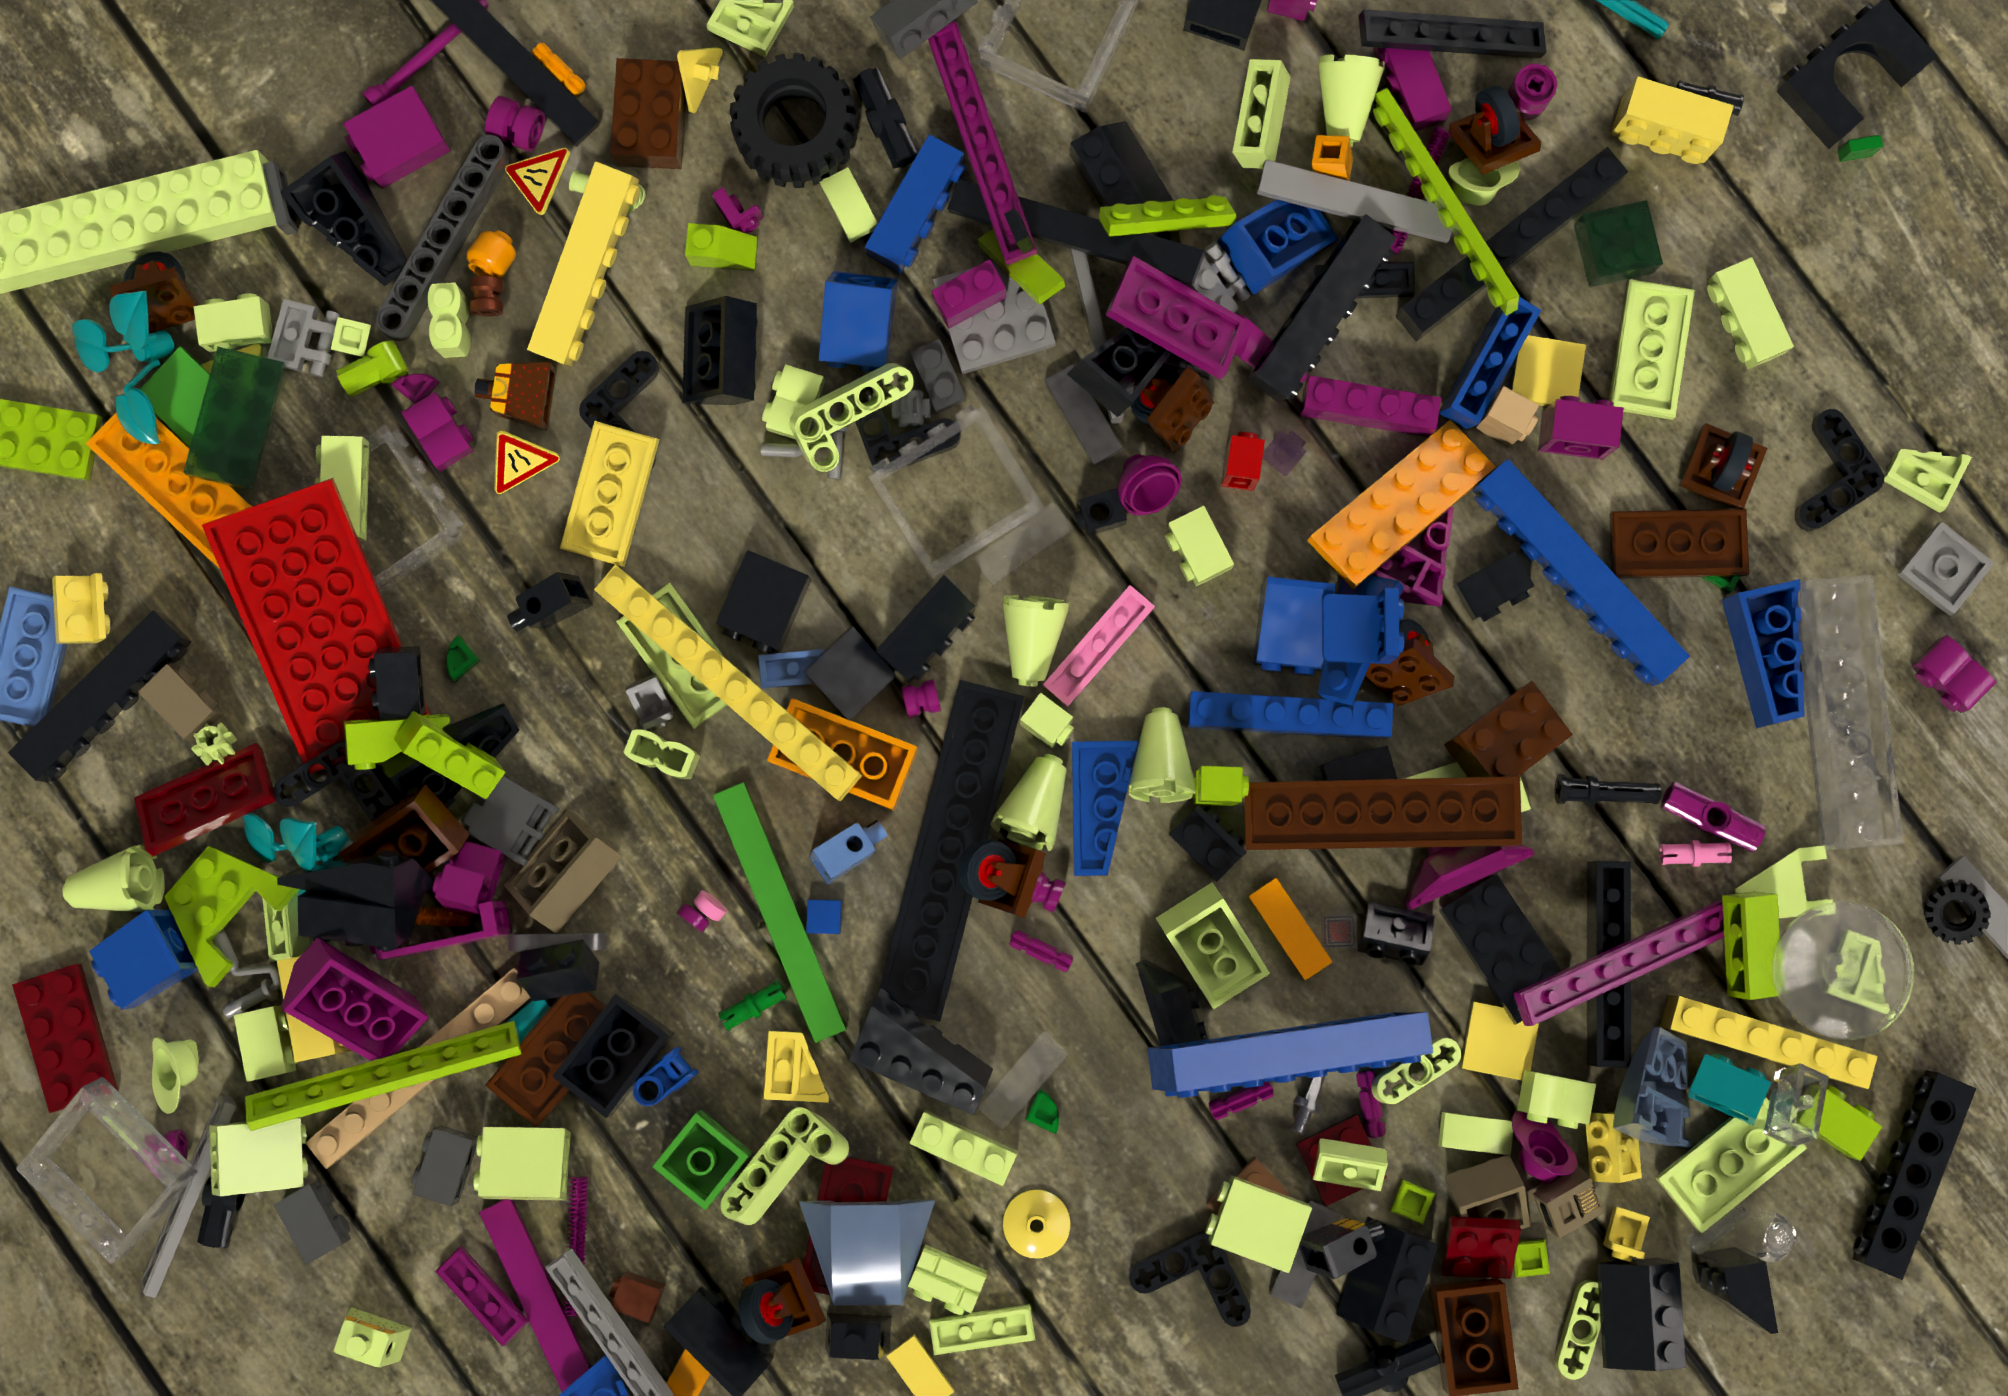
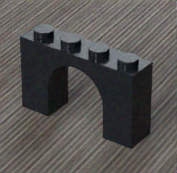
(1877, 33)

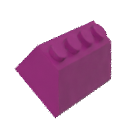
(351, 1002)

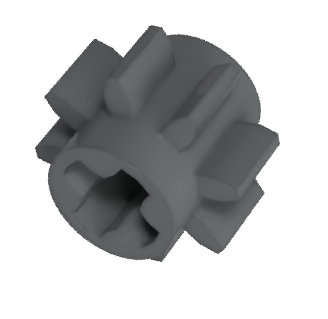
(911, 409)

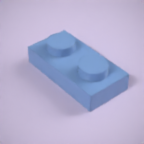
(786, 668)

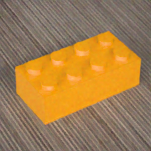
(875, 755)

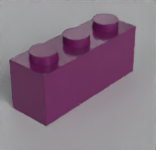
(1415, 85)

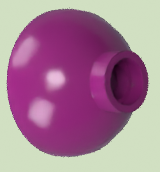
(1148, 484)

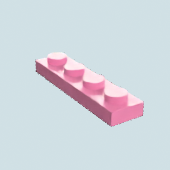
(1098, 646)

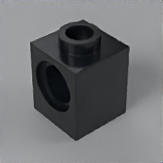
(1110, 502)

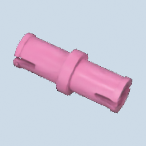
(1695, 853)

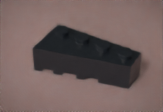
(1119, 369)

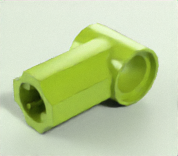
(381, 365)

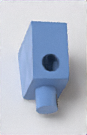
(835, 859)

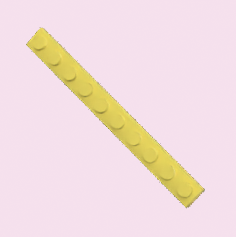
(728, 683)

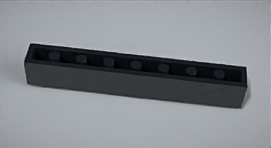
(1514, 242)

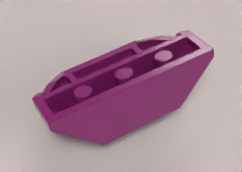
(1456, 867)

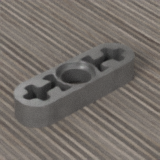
(524, 942)

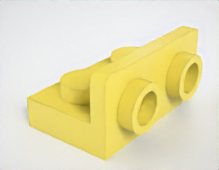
(80, 609)
(1611, 1153)

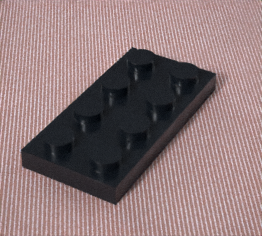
(1499, 941)

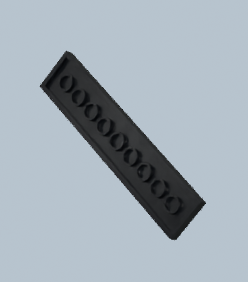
(956, 816)

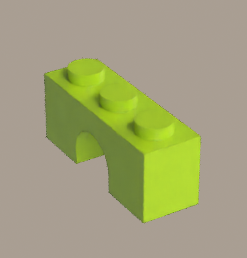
(437, 750)
(1220, 786)

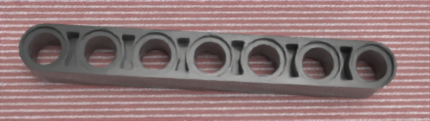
(442, 222)

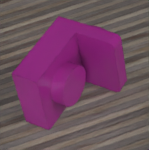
(731, 209)

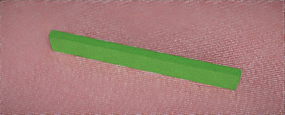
(779, 912)

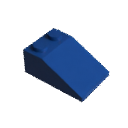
(1275, 242)

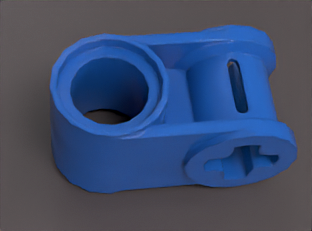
(665, 1077)

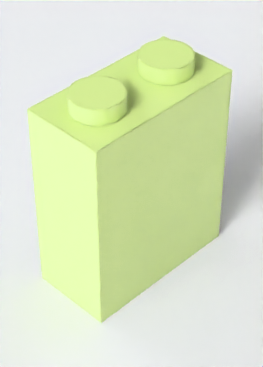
(257, 1159)
(523, 1163)
(1258, 1223)

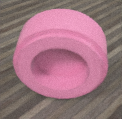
(710, 906)

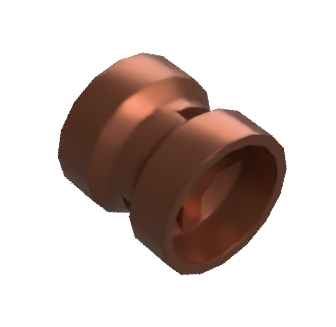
(486, 296)

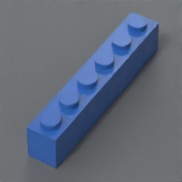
(1289, 715)

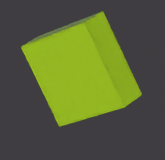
(1412, 1201)
(1531, 1258)

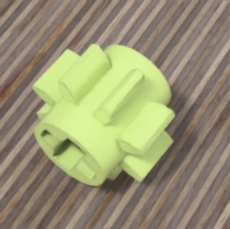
(214, 743)

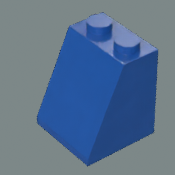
(857, 320)
(1290, 625)
(143, 958)

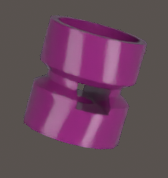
(1533, 90)
(520, 125)

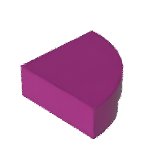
(415, 386)

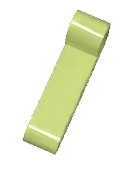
(853, 410)
(748, 1208)

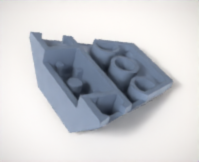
(1652, 1092)
(867, 1247)

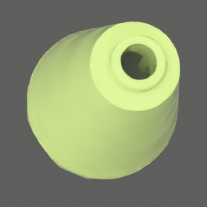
(1348, 93)
(1032, 635)
(1162, 760)
(1034, 805)
(117, 883)

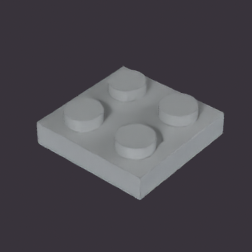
(1945, 568)

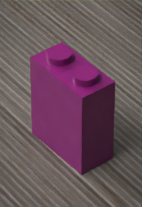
(395, 137)

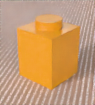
(1333, 156)

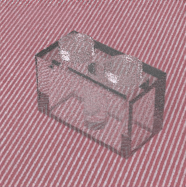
(1796, 1105)

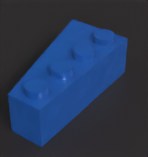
(1769, 650)

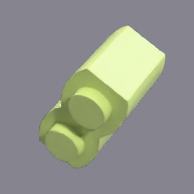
(450, 313)
(794, 390)
(668, 756)
(1556, 1098)

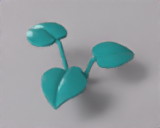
(130, 319)
(297, 837)

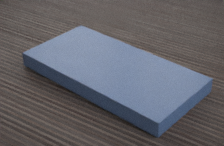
(28, 657)

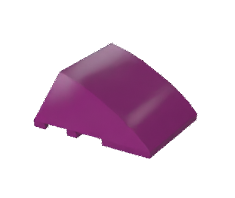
(1422, 563)

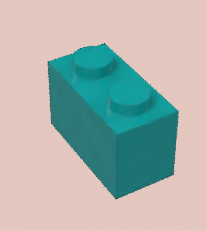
(1730, 1088)

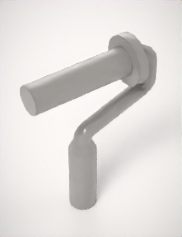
(794, 450)
(268, 989)

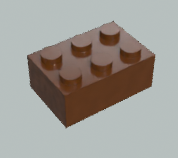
(648, 114)
(1509, 736)
(413, 827)
(1474, 1337)

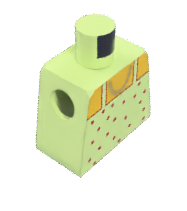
(368, 1338)

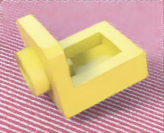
(1626, 1234)

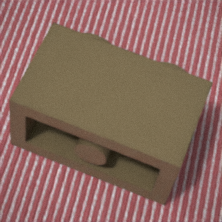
(181, 701)

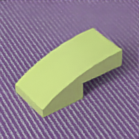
(849, 204)
(1475, 1133)

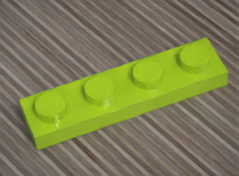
(1167, 216)

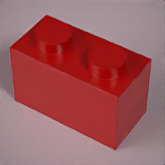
(1243, 461)

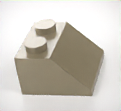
(1489, 1191)

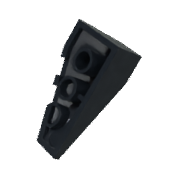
(344, 209)
(486, 730)

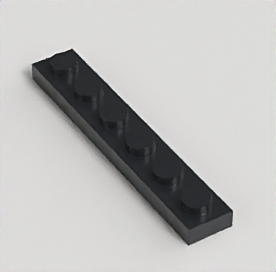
(1451, 34)

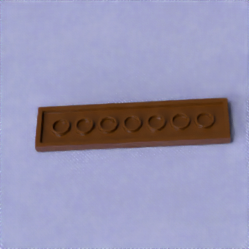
(1384, 813)

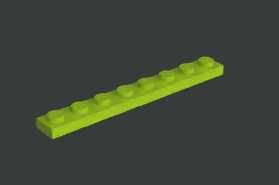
(1450, 210)
(382, 1076)

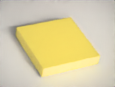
(1548, 369)
(1496, 1044)

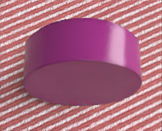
(693, 917)

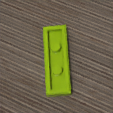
(1030, 274)

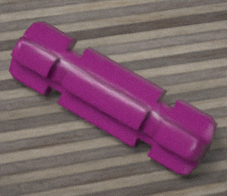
(1041, 951)
(1240, 1100)
(1370, 1106)

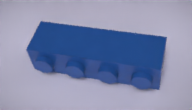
(915, 204)
(1488, 364)

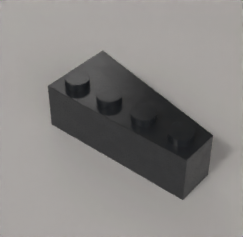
(919, 1056)

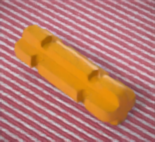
(559, 69)

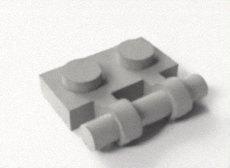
(1209, 284)
(294, 334)

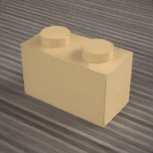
(1509, 417)

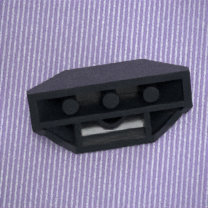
(1171, 1005)

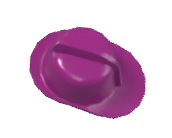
(1542, 1149)

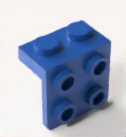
(1362, 627)

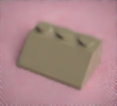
(562, 871)

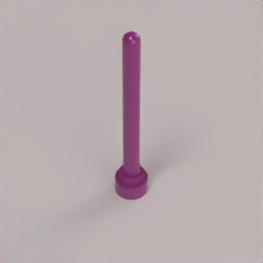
(379, 93)

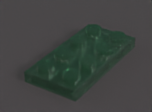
(234, 418)

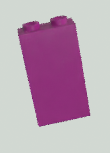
(494, 922)

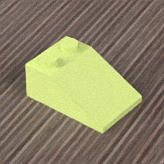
(1212, 945)

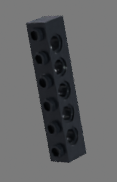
(1930, 1166)

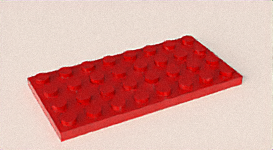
(307, 609)

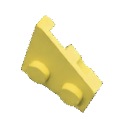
(791, 1070)

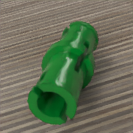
(752, 1005)

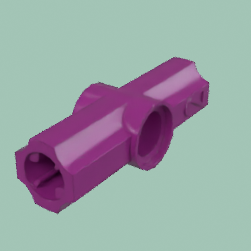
(1730, 826)

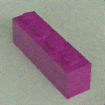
(1370, 406)

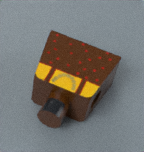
(520, 392)

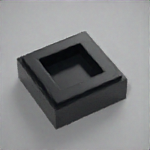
(1019, 231)

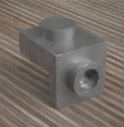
(650, 702)

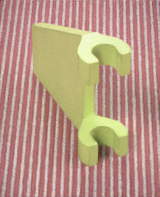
(1787, 881)

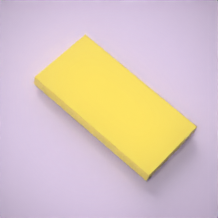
(609, 493)

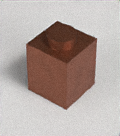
(636, 1296)

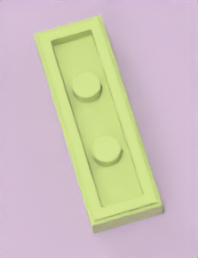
(982, 1329)

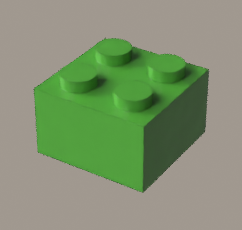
(702, 1159)

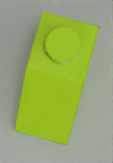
(720, 247)

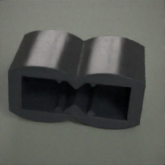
(1494, 586)

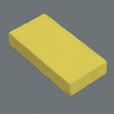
(919, 1369)

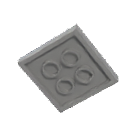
(1001, 331)

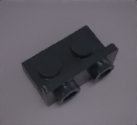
(1208, 842)
(1396, 934)

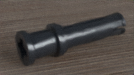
(1591, 790)

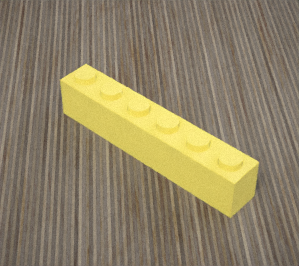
(584, 264)
(1767, 1041)

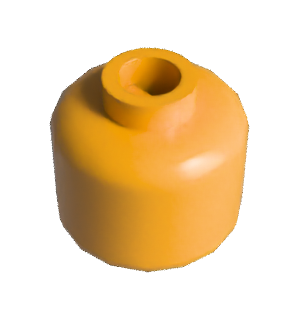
(491, 254)

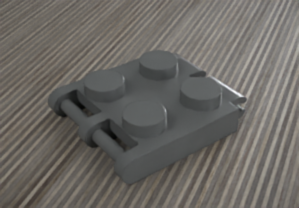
(509, 819)

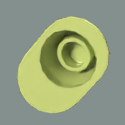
(1480, 189)
(173, 1068)

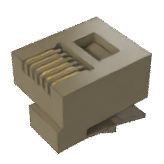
(1566, 1202)

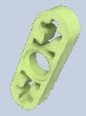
(1400, 1091)
(1565, 1350)

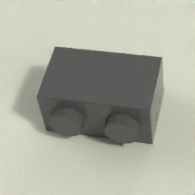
(444, 1165)
(313, 1221)

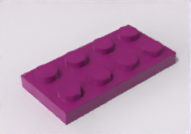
(1176, 317)

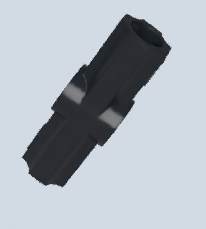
(885, 118)
(218, 1217)
(1388, 1368)

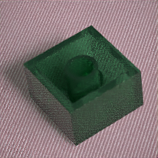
(1618, 243)

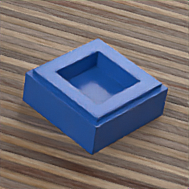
(824, 916)

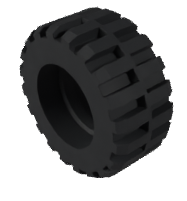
(785, 80)

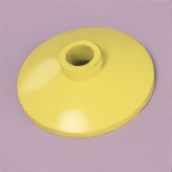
(1041, 1206)

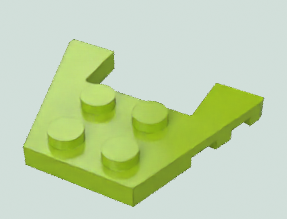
(210, 897)

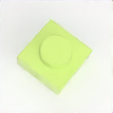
(350, 337)

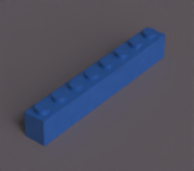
(1580, 574)

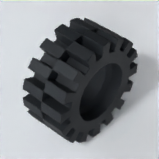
(1956, 891)

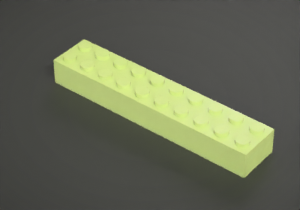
(134, 220)

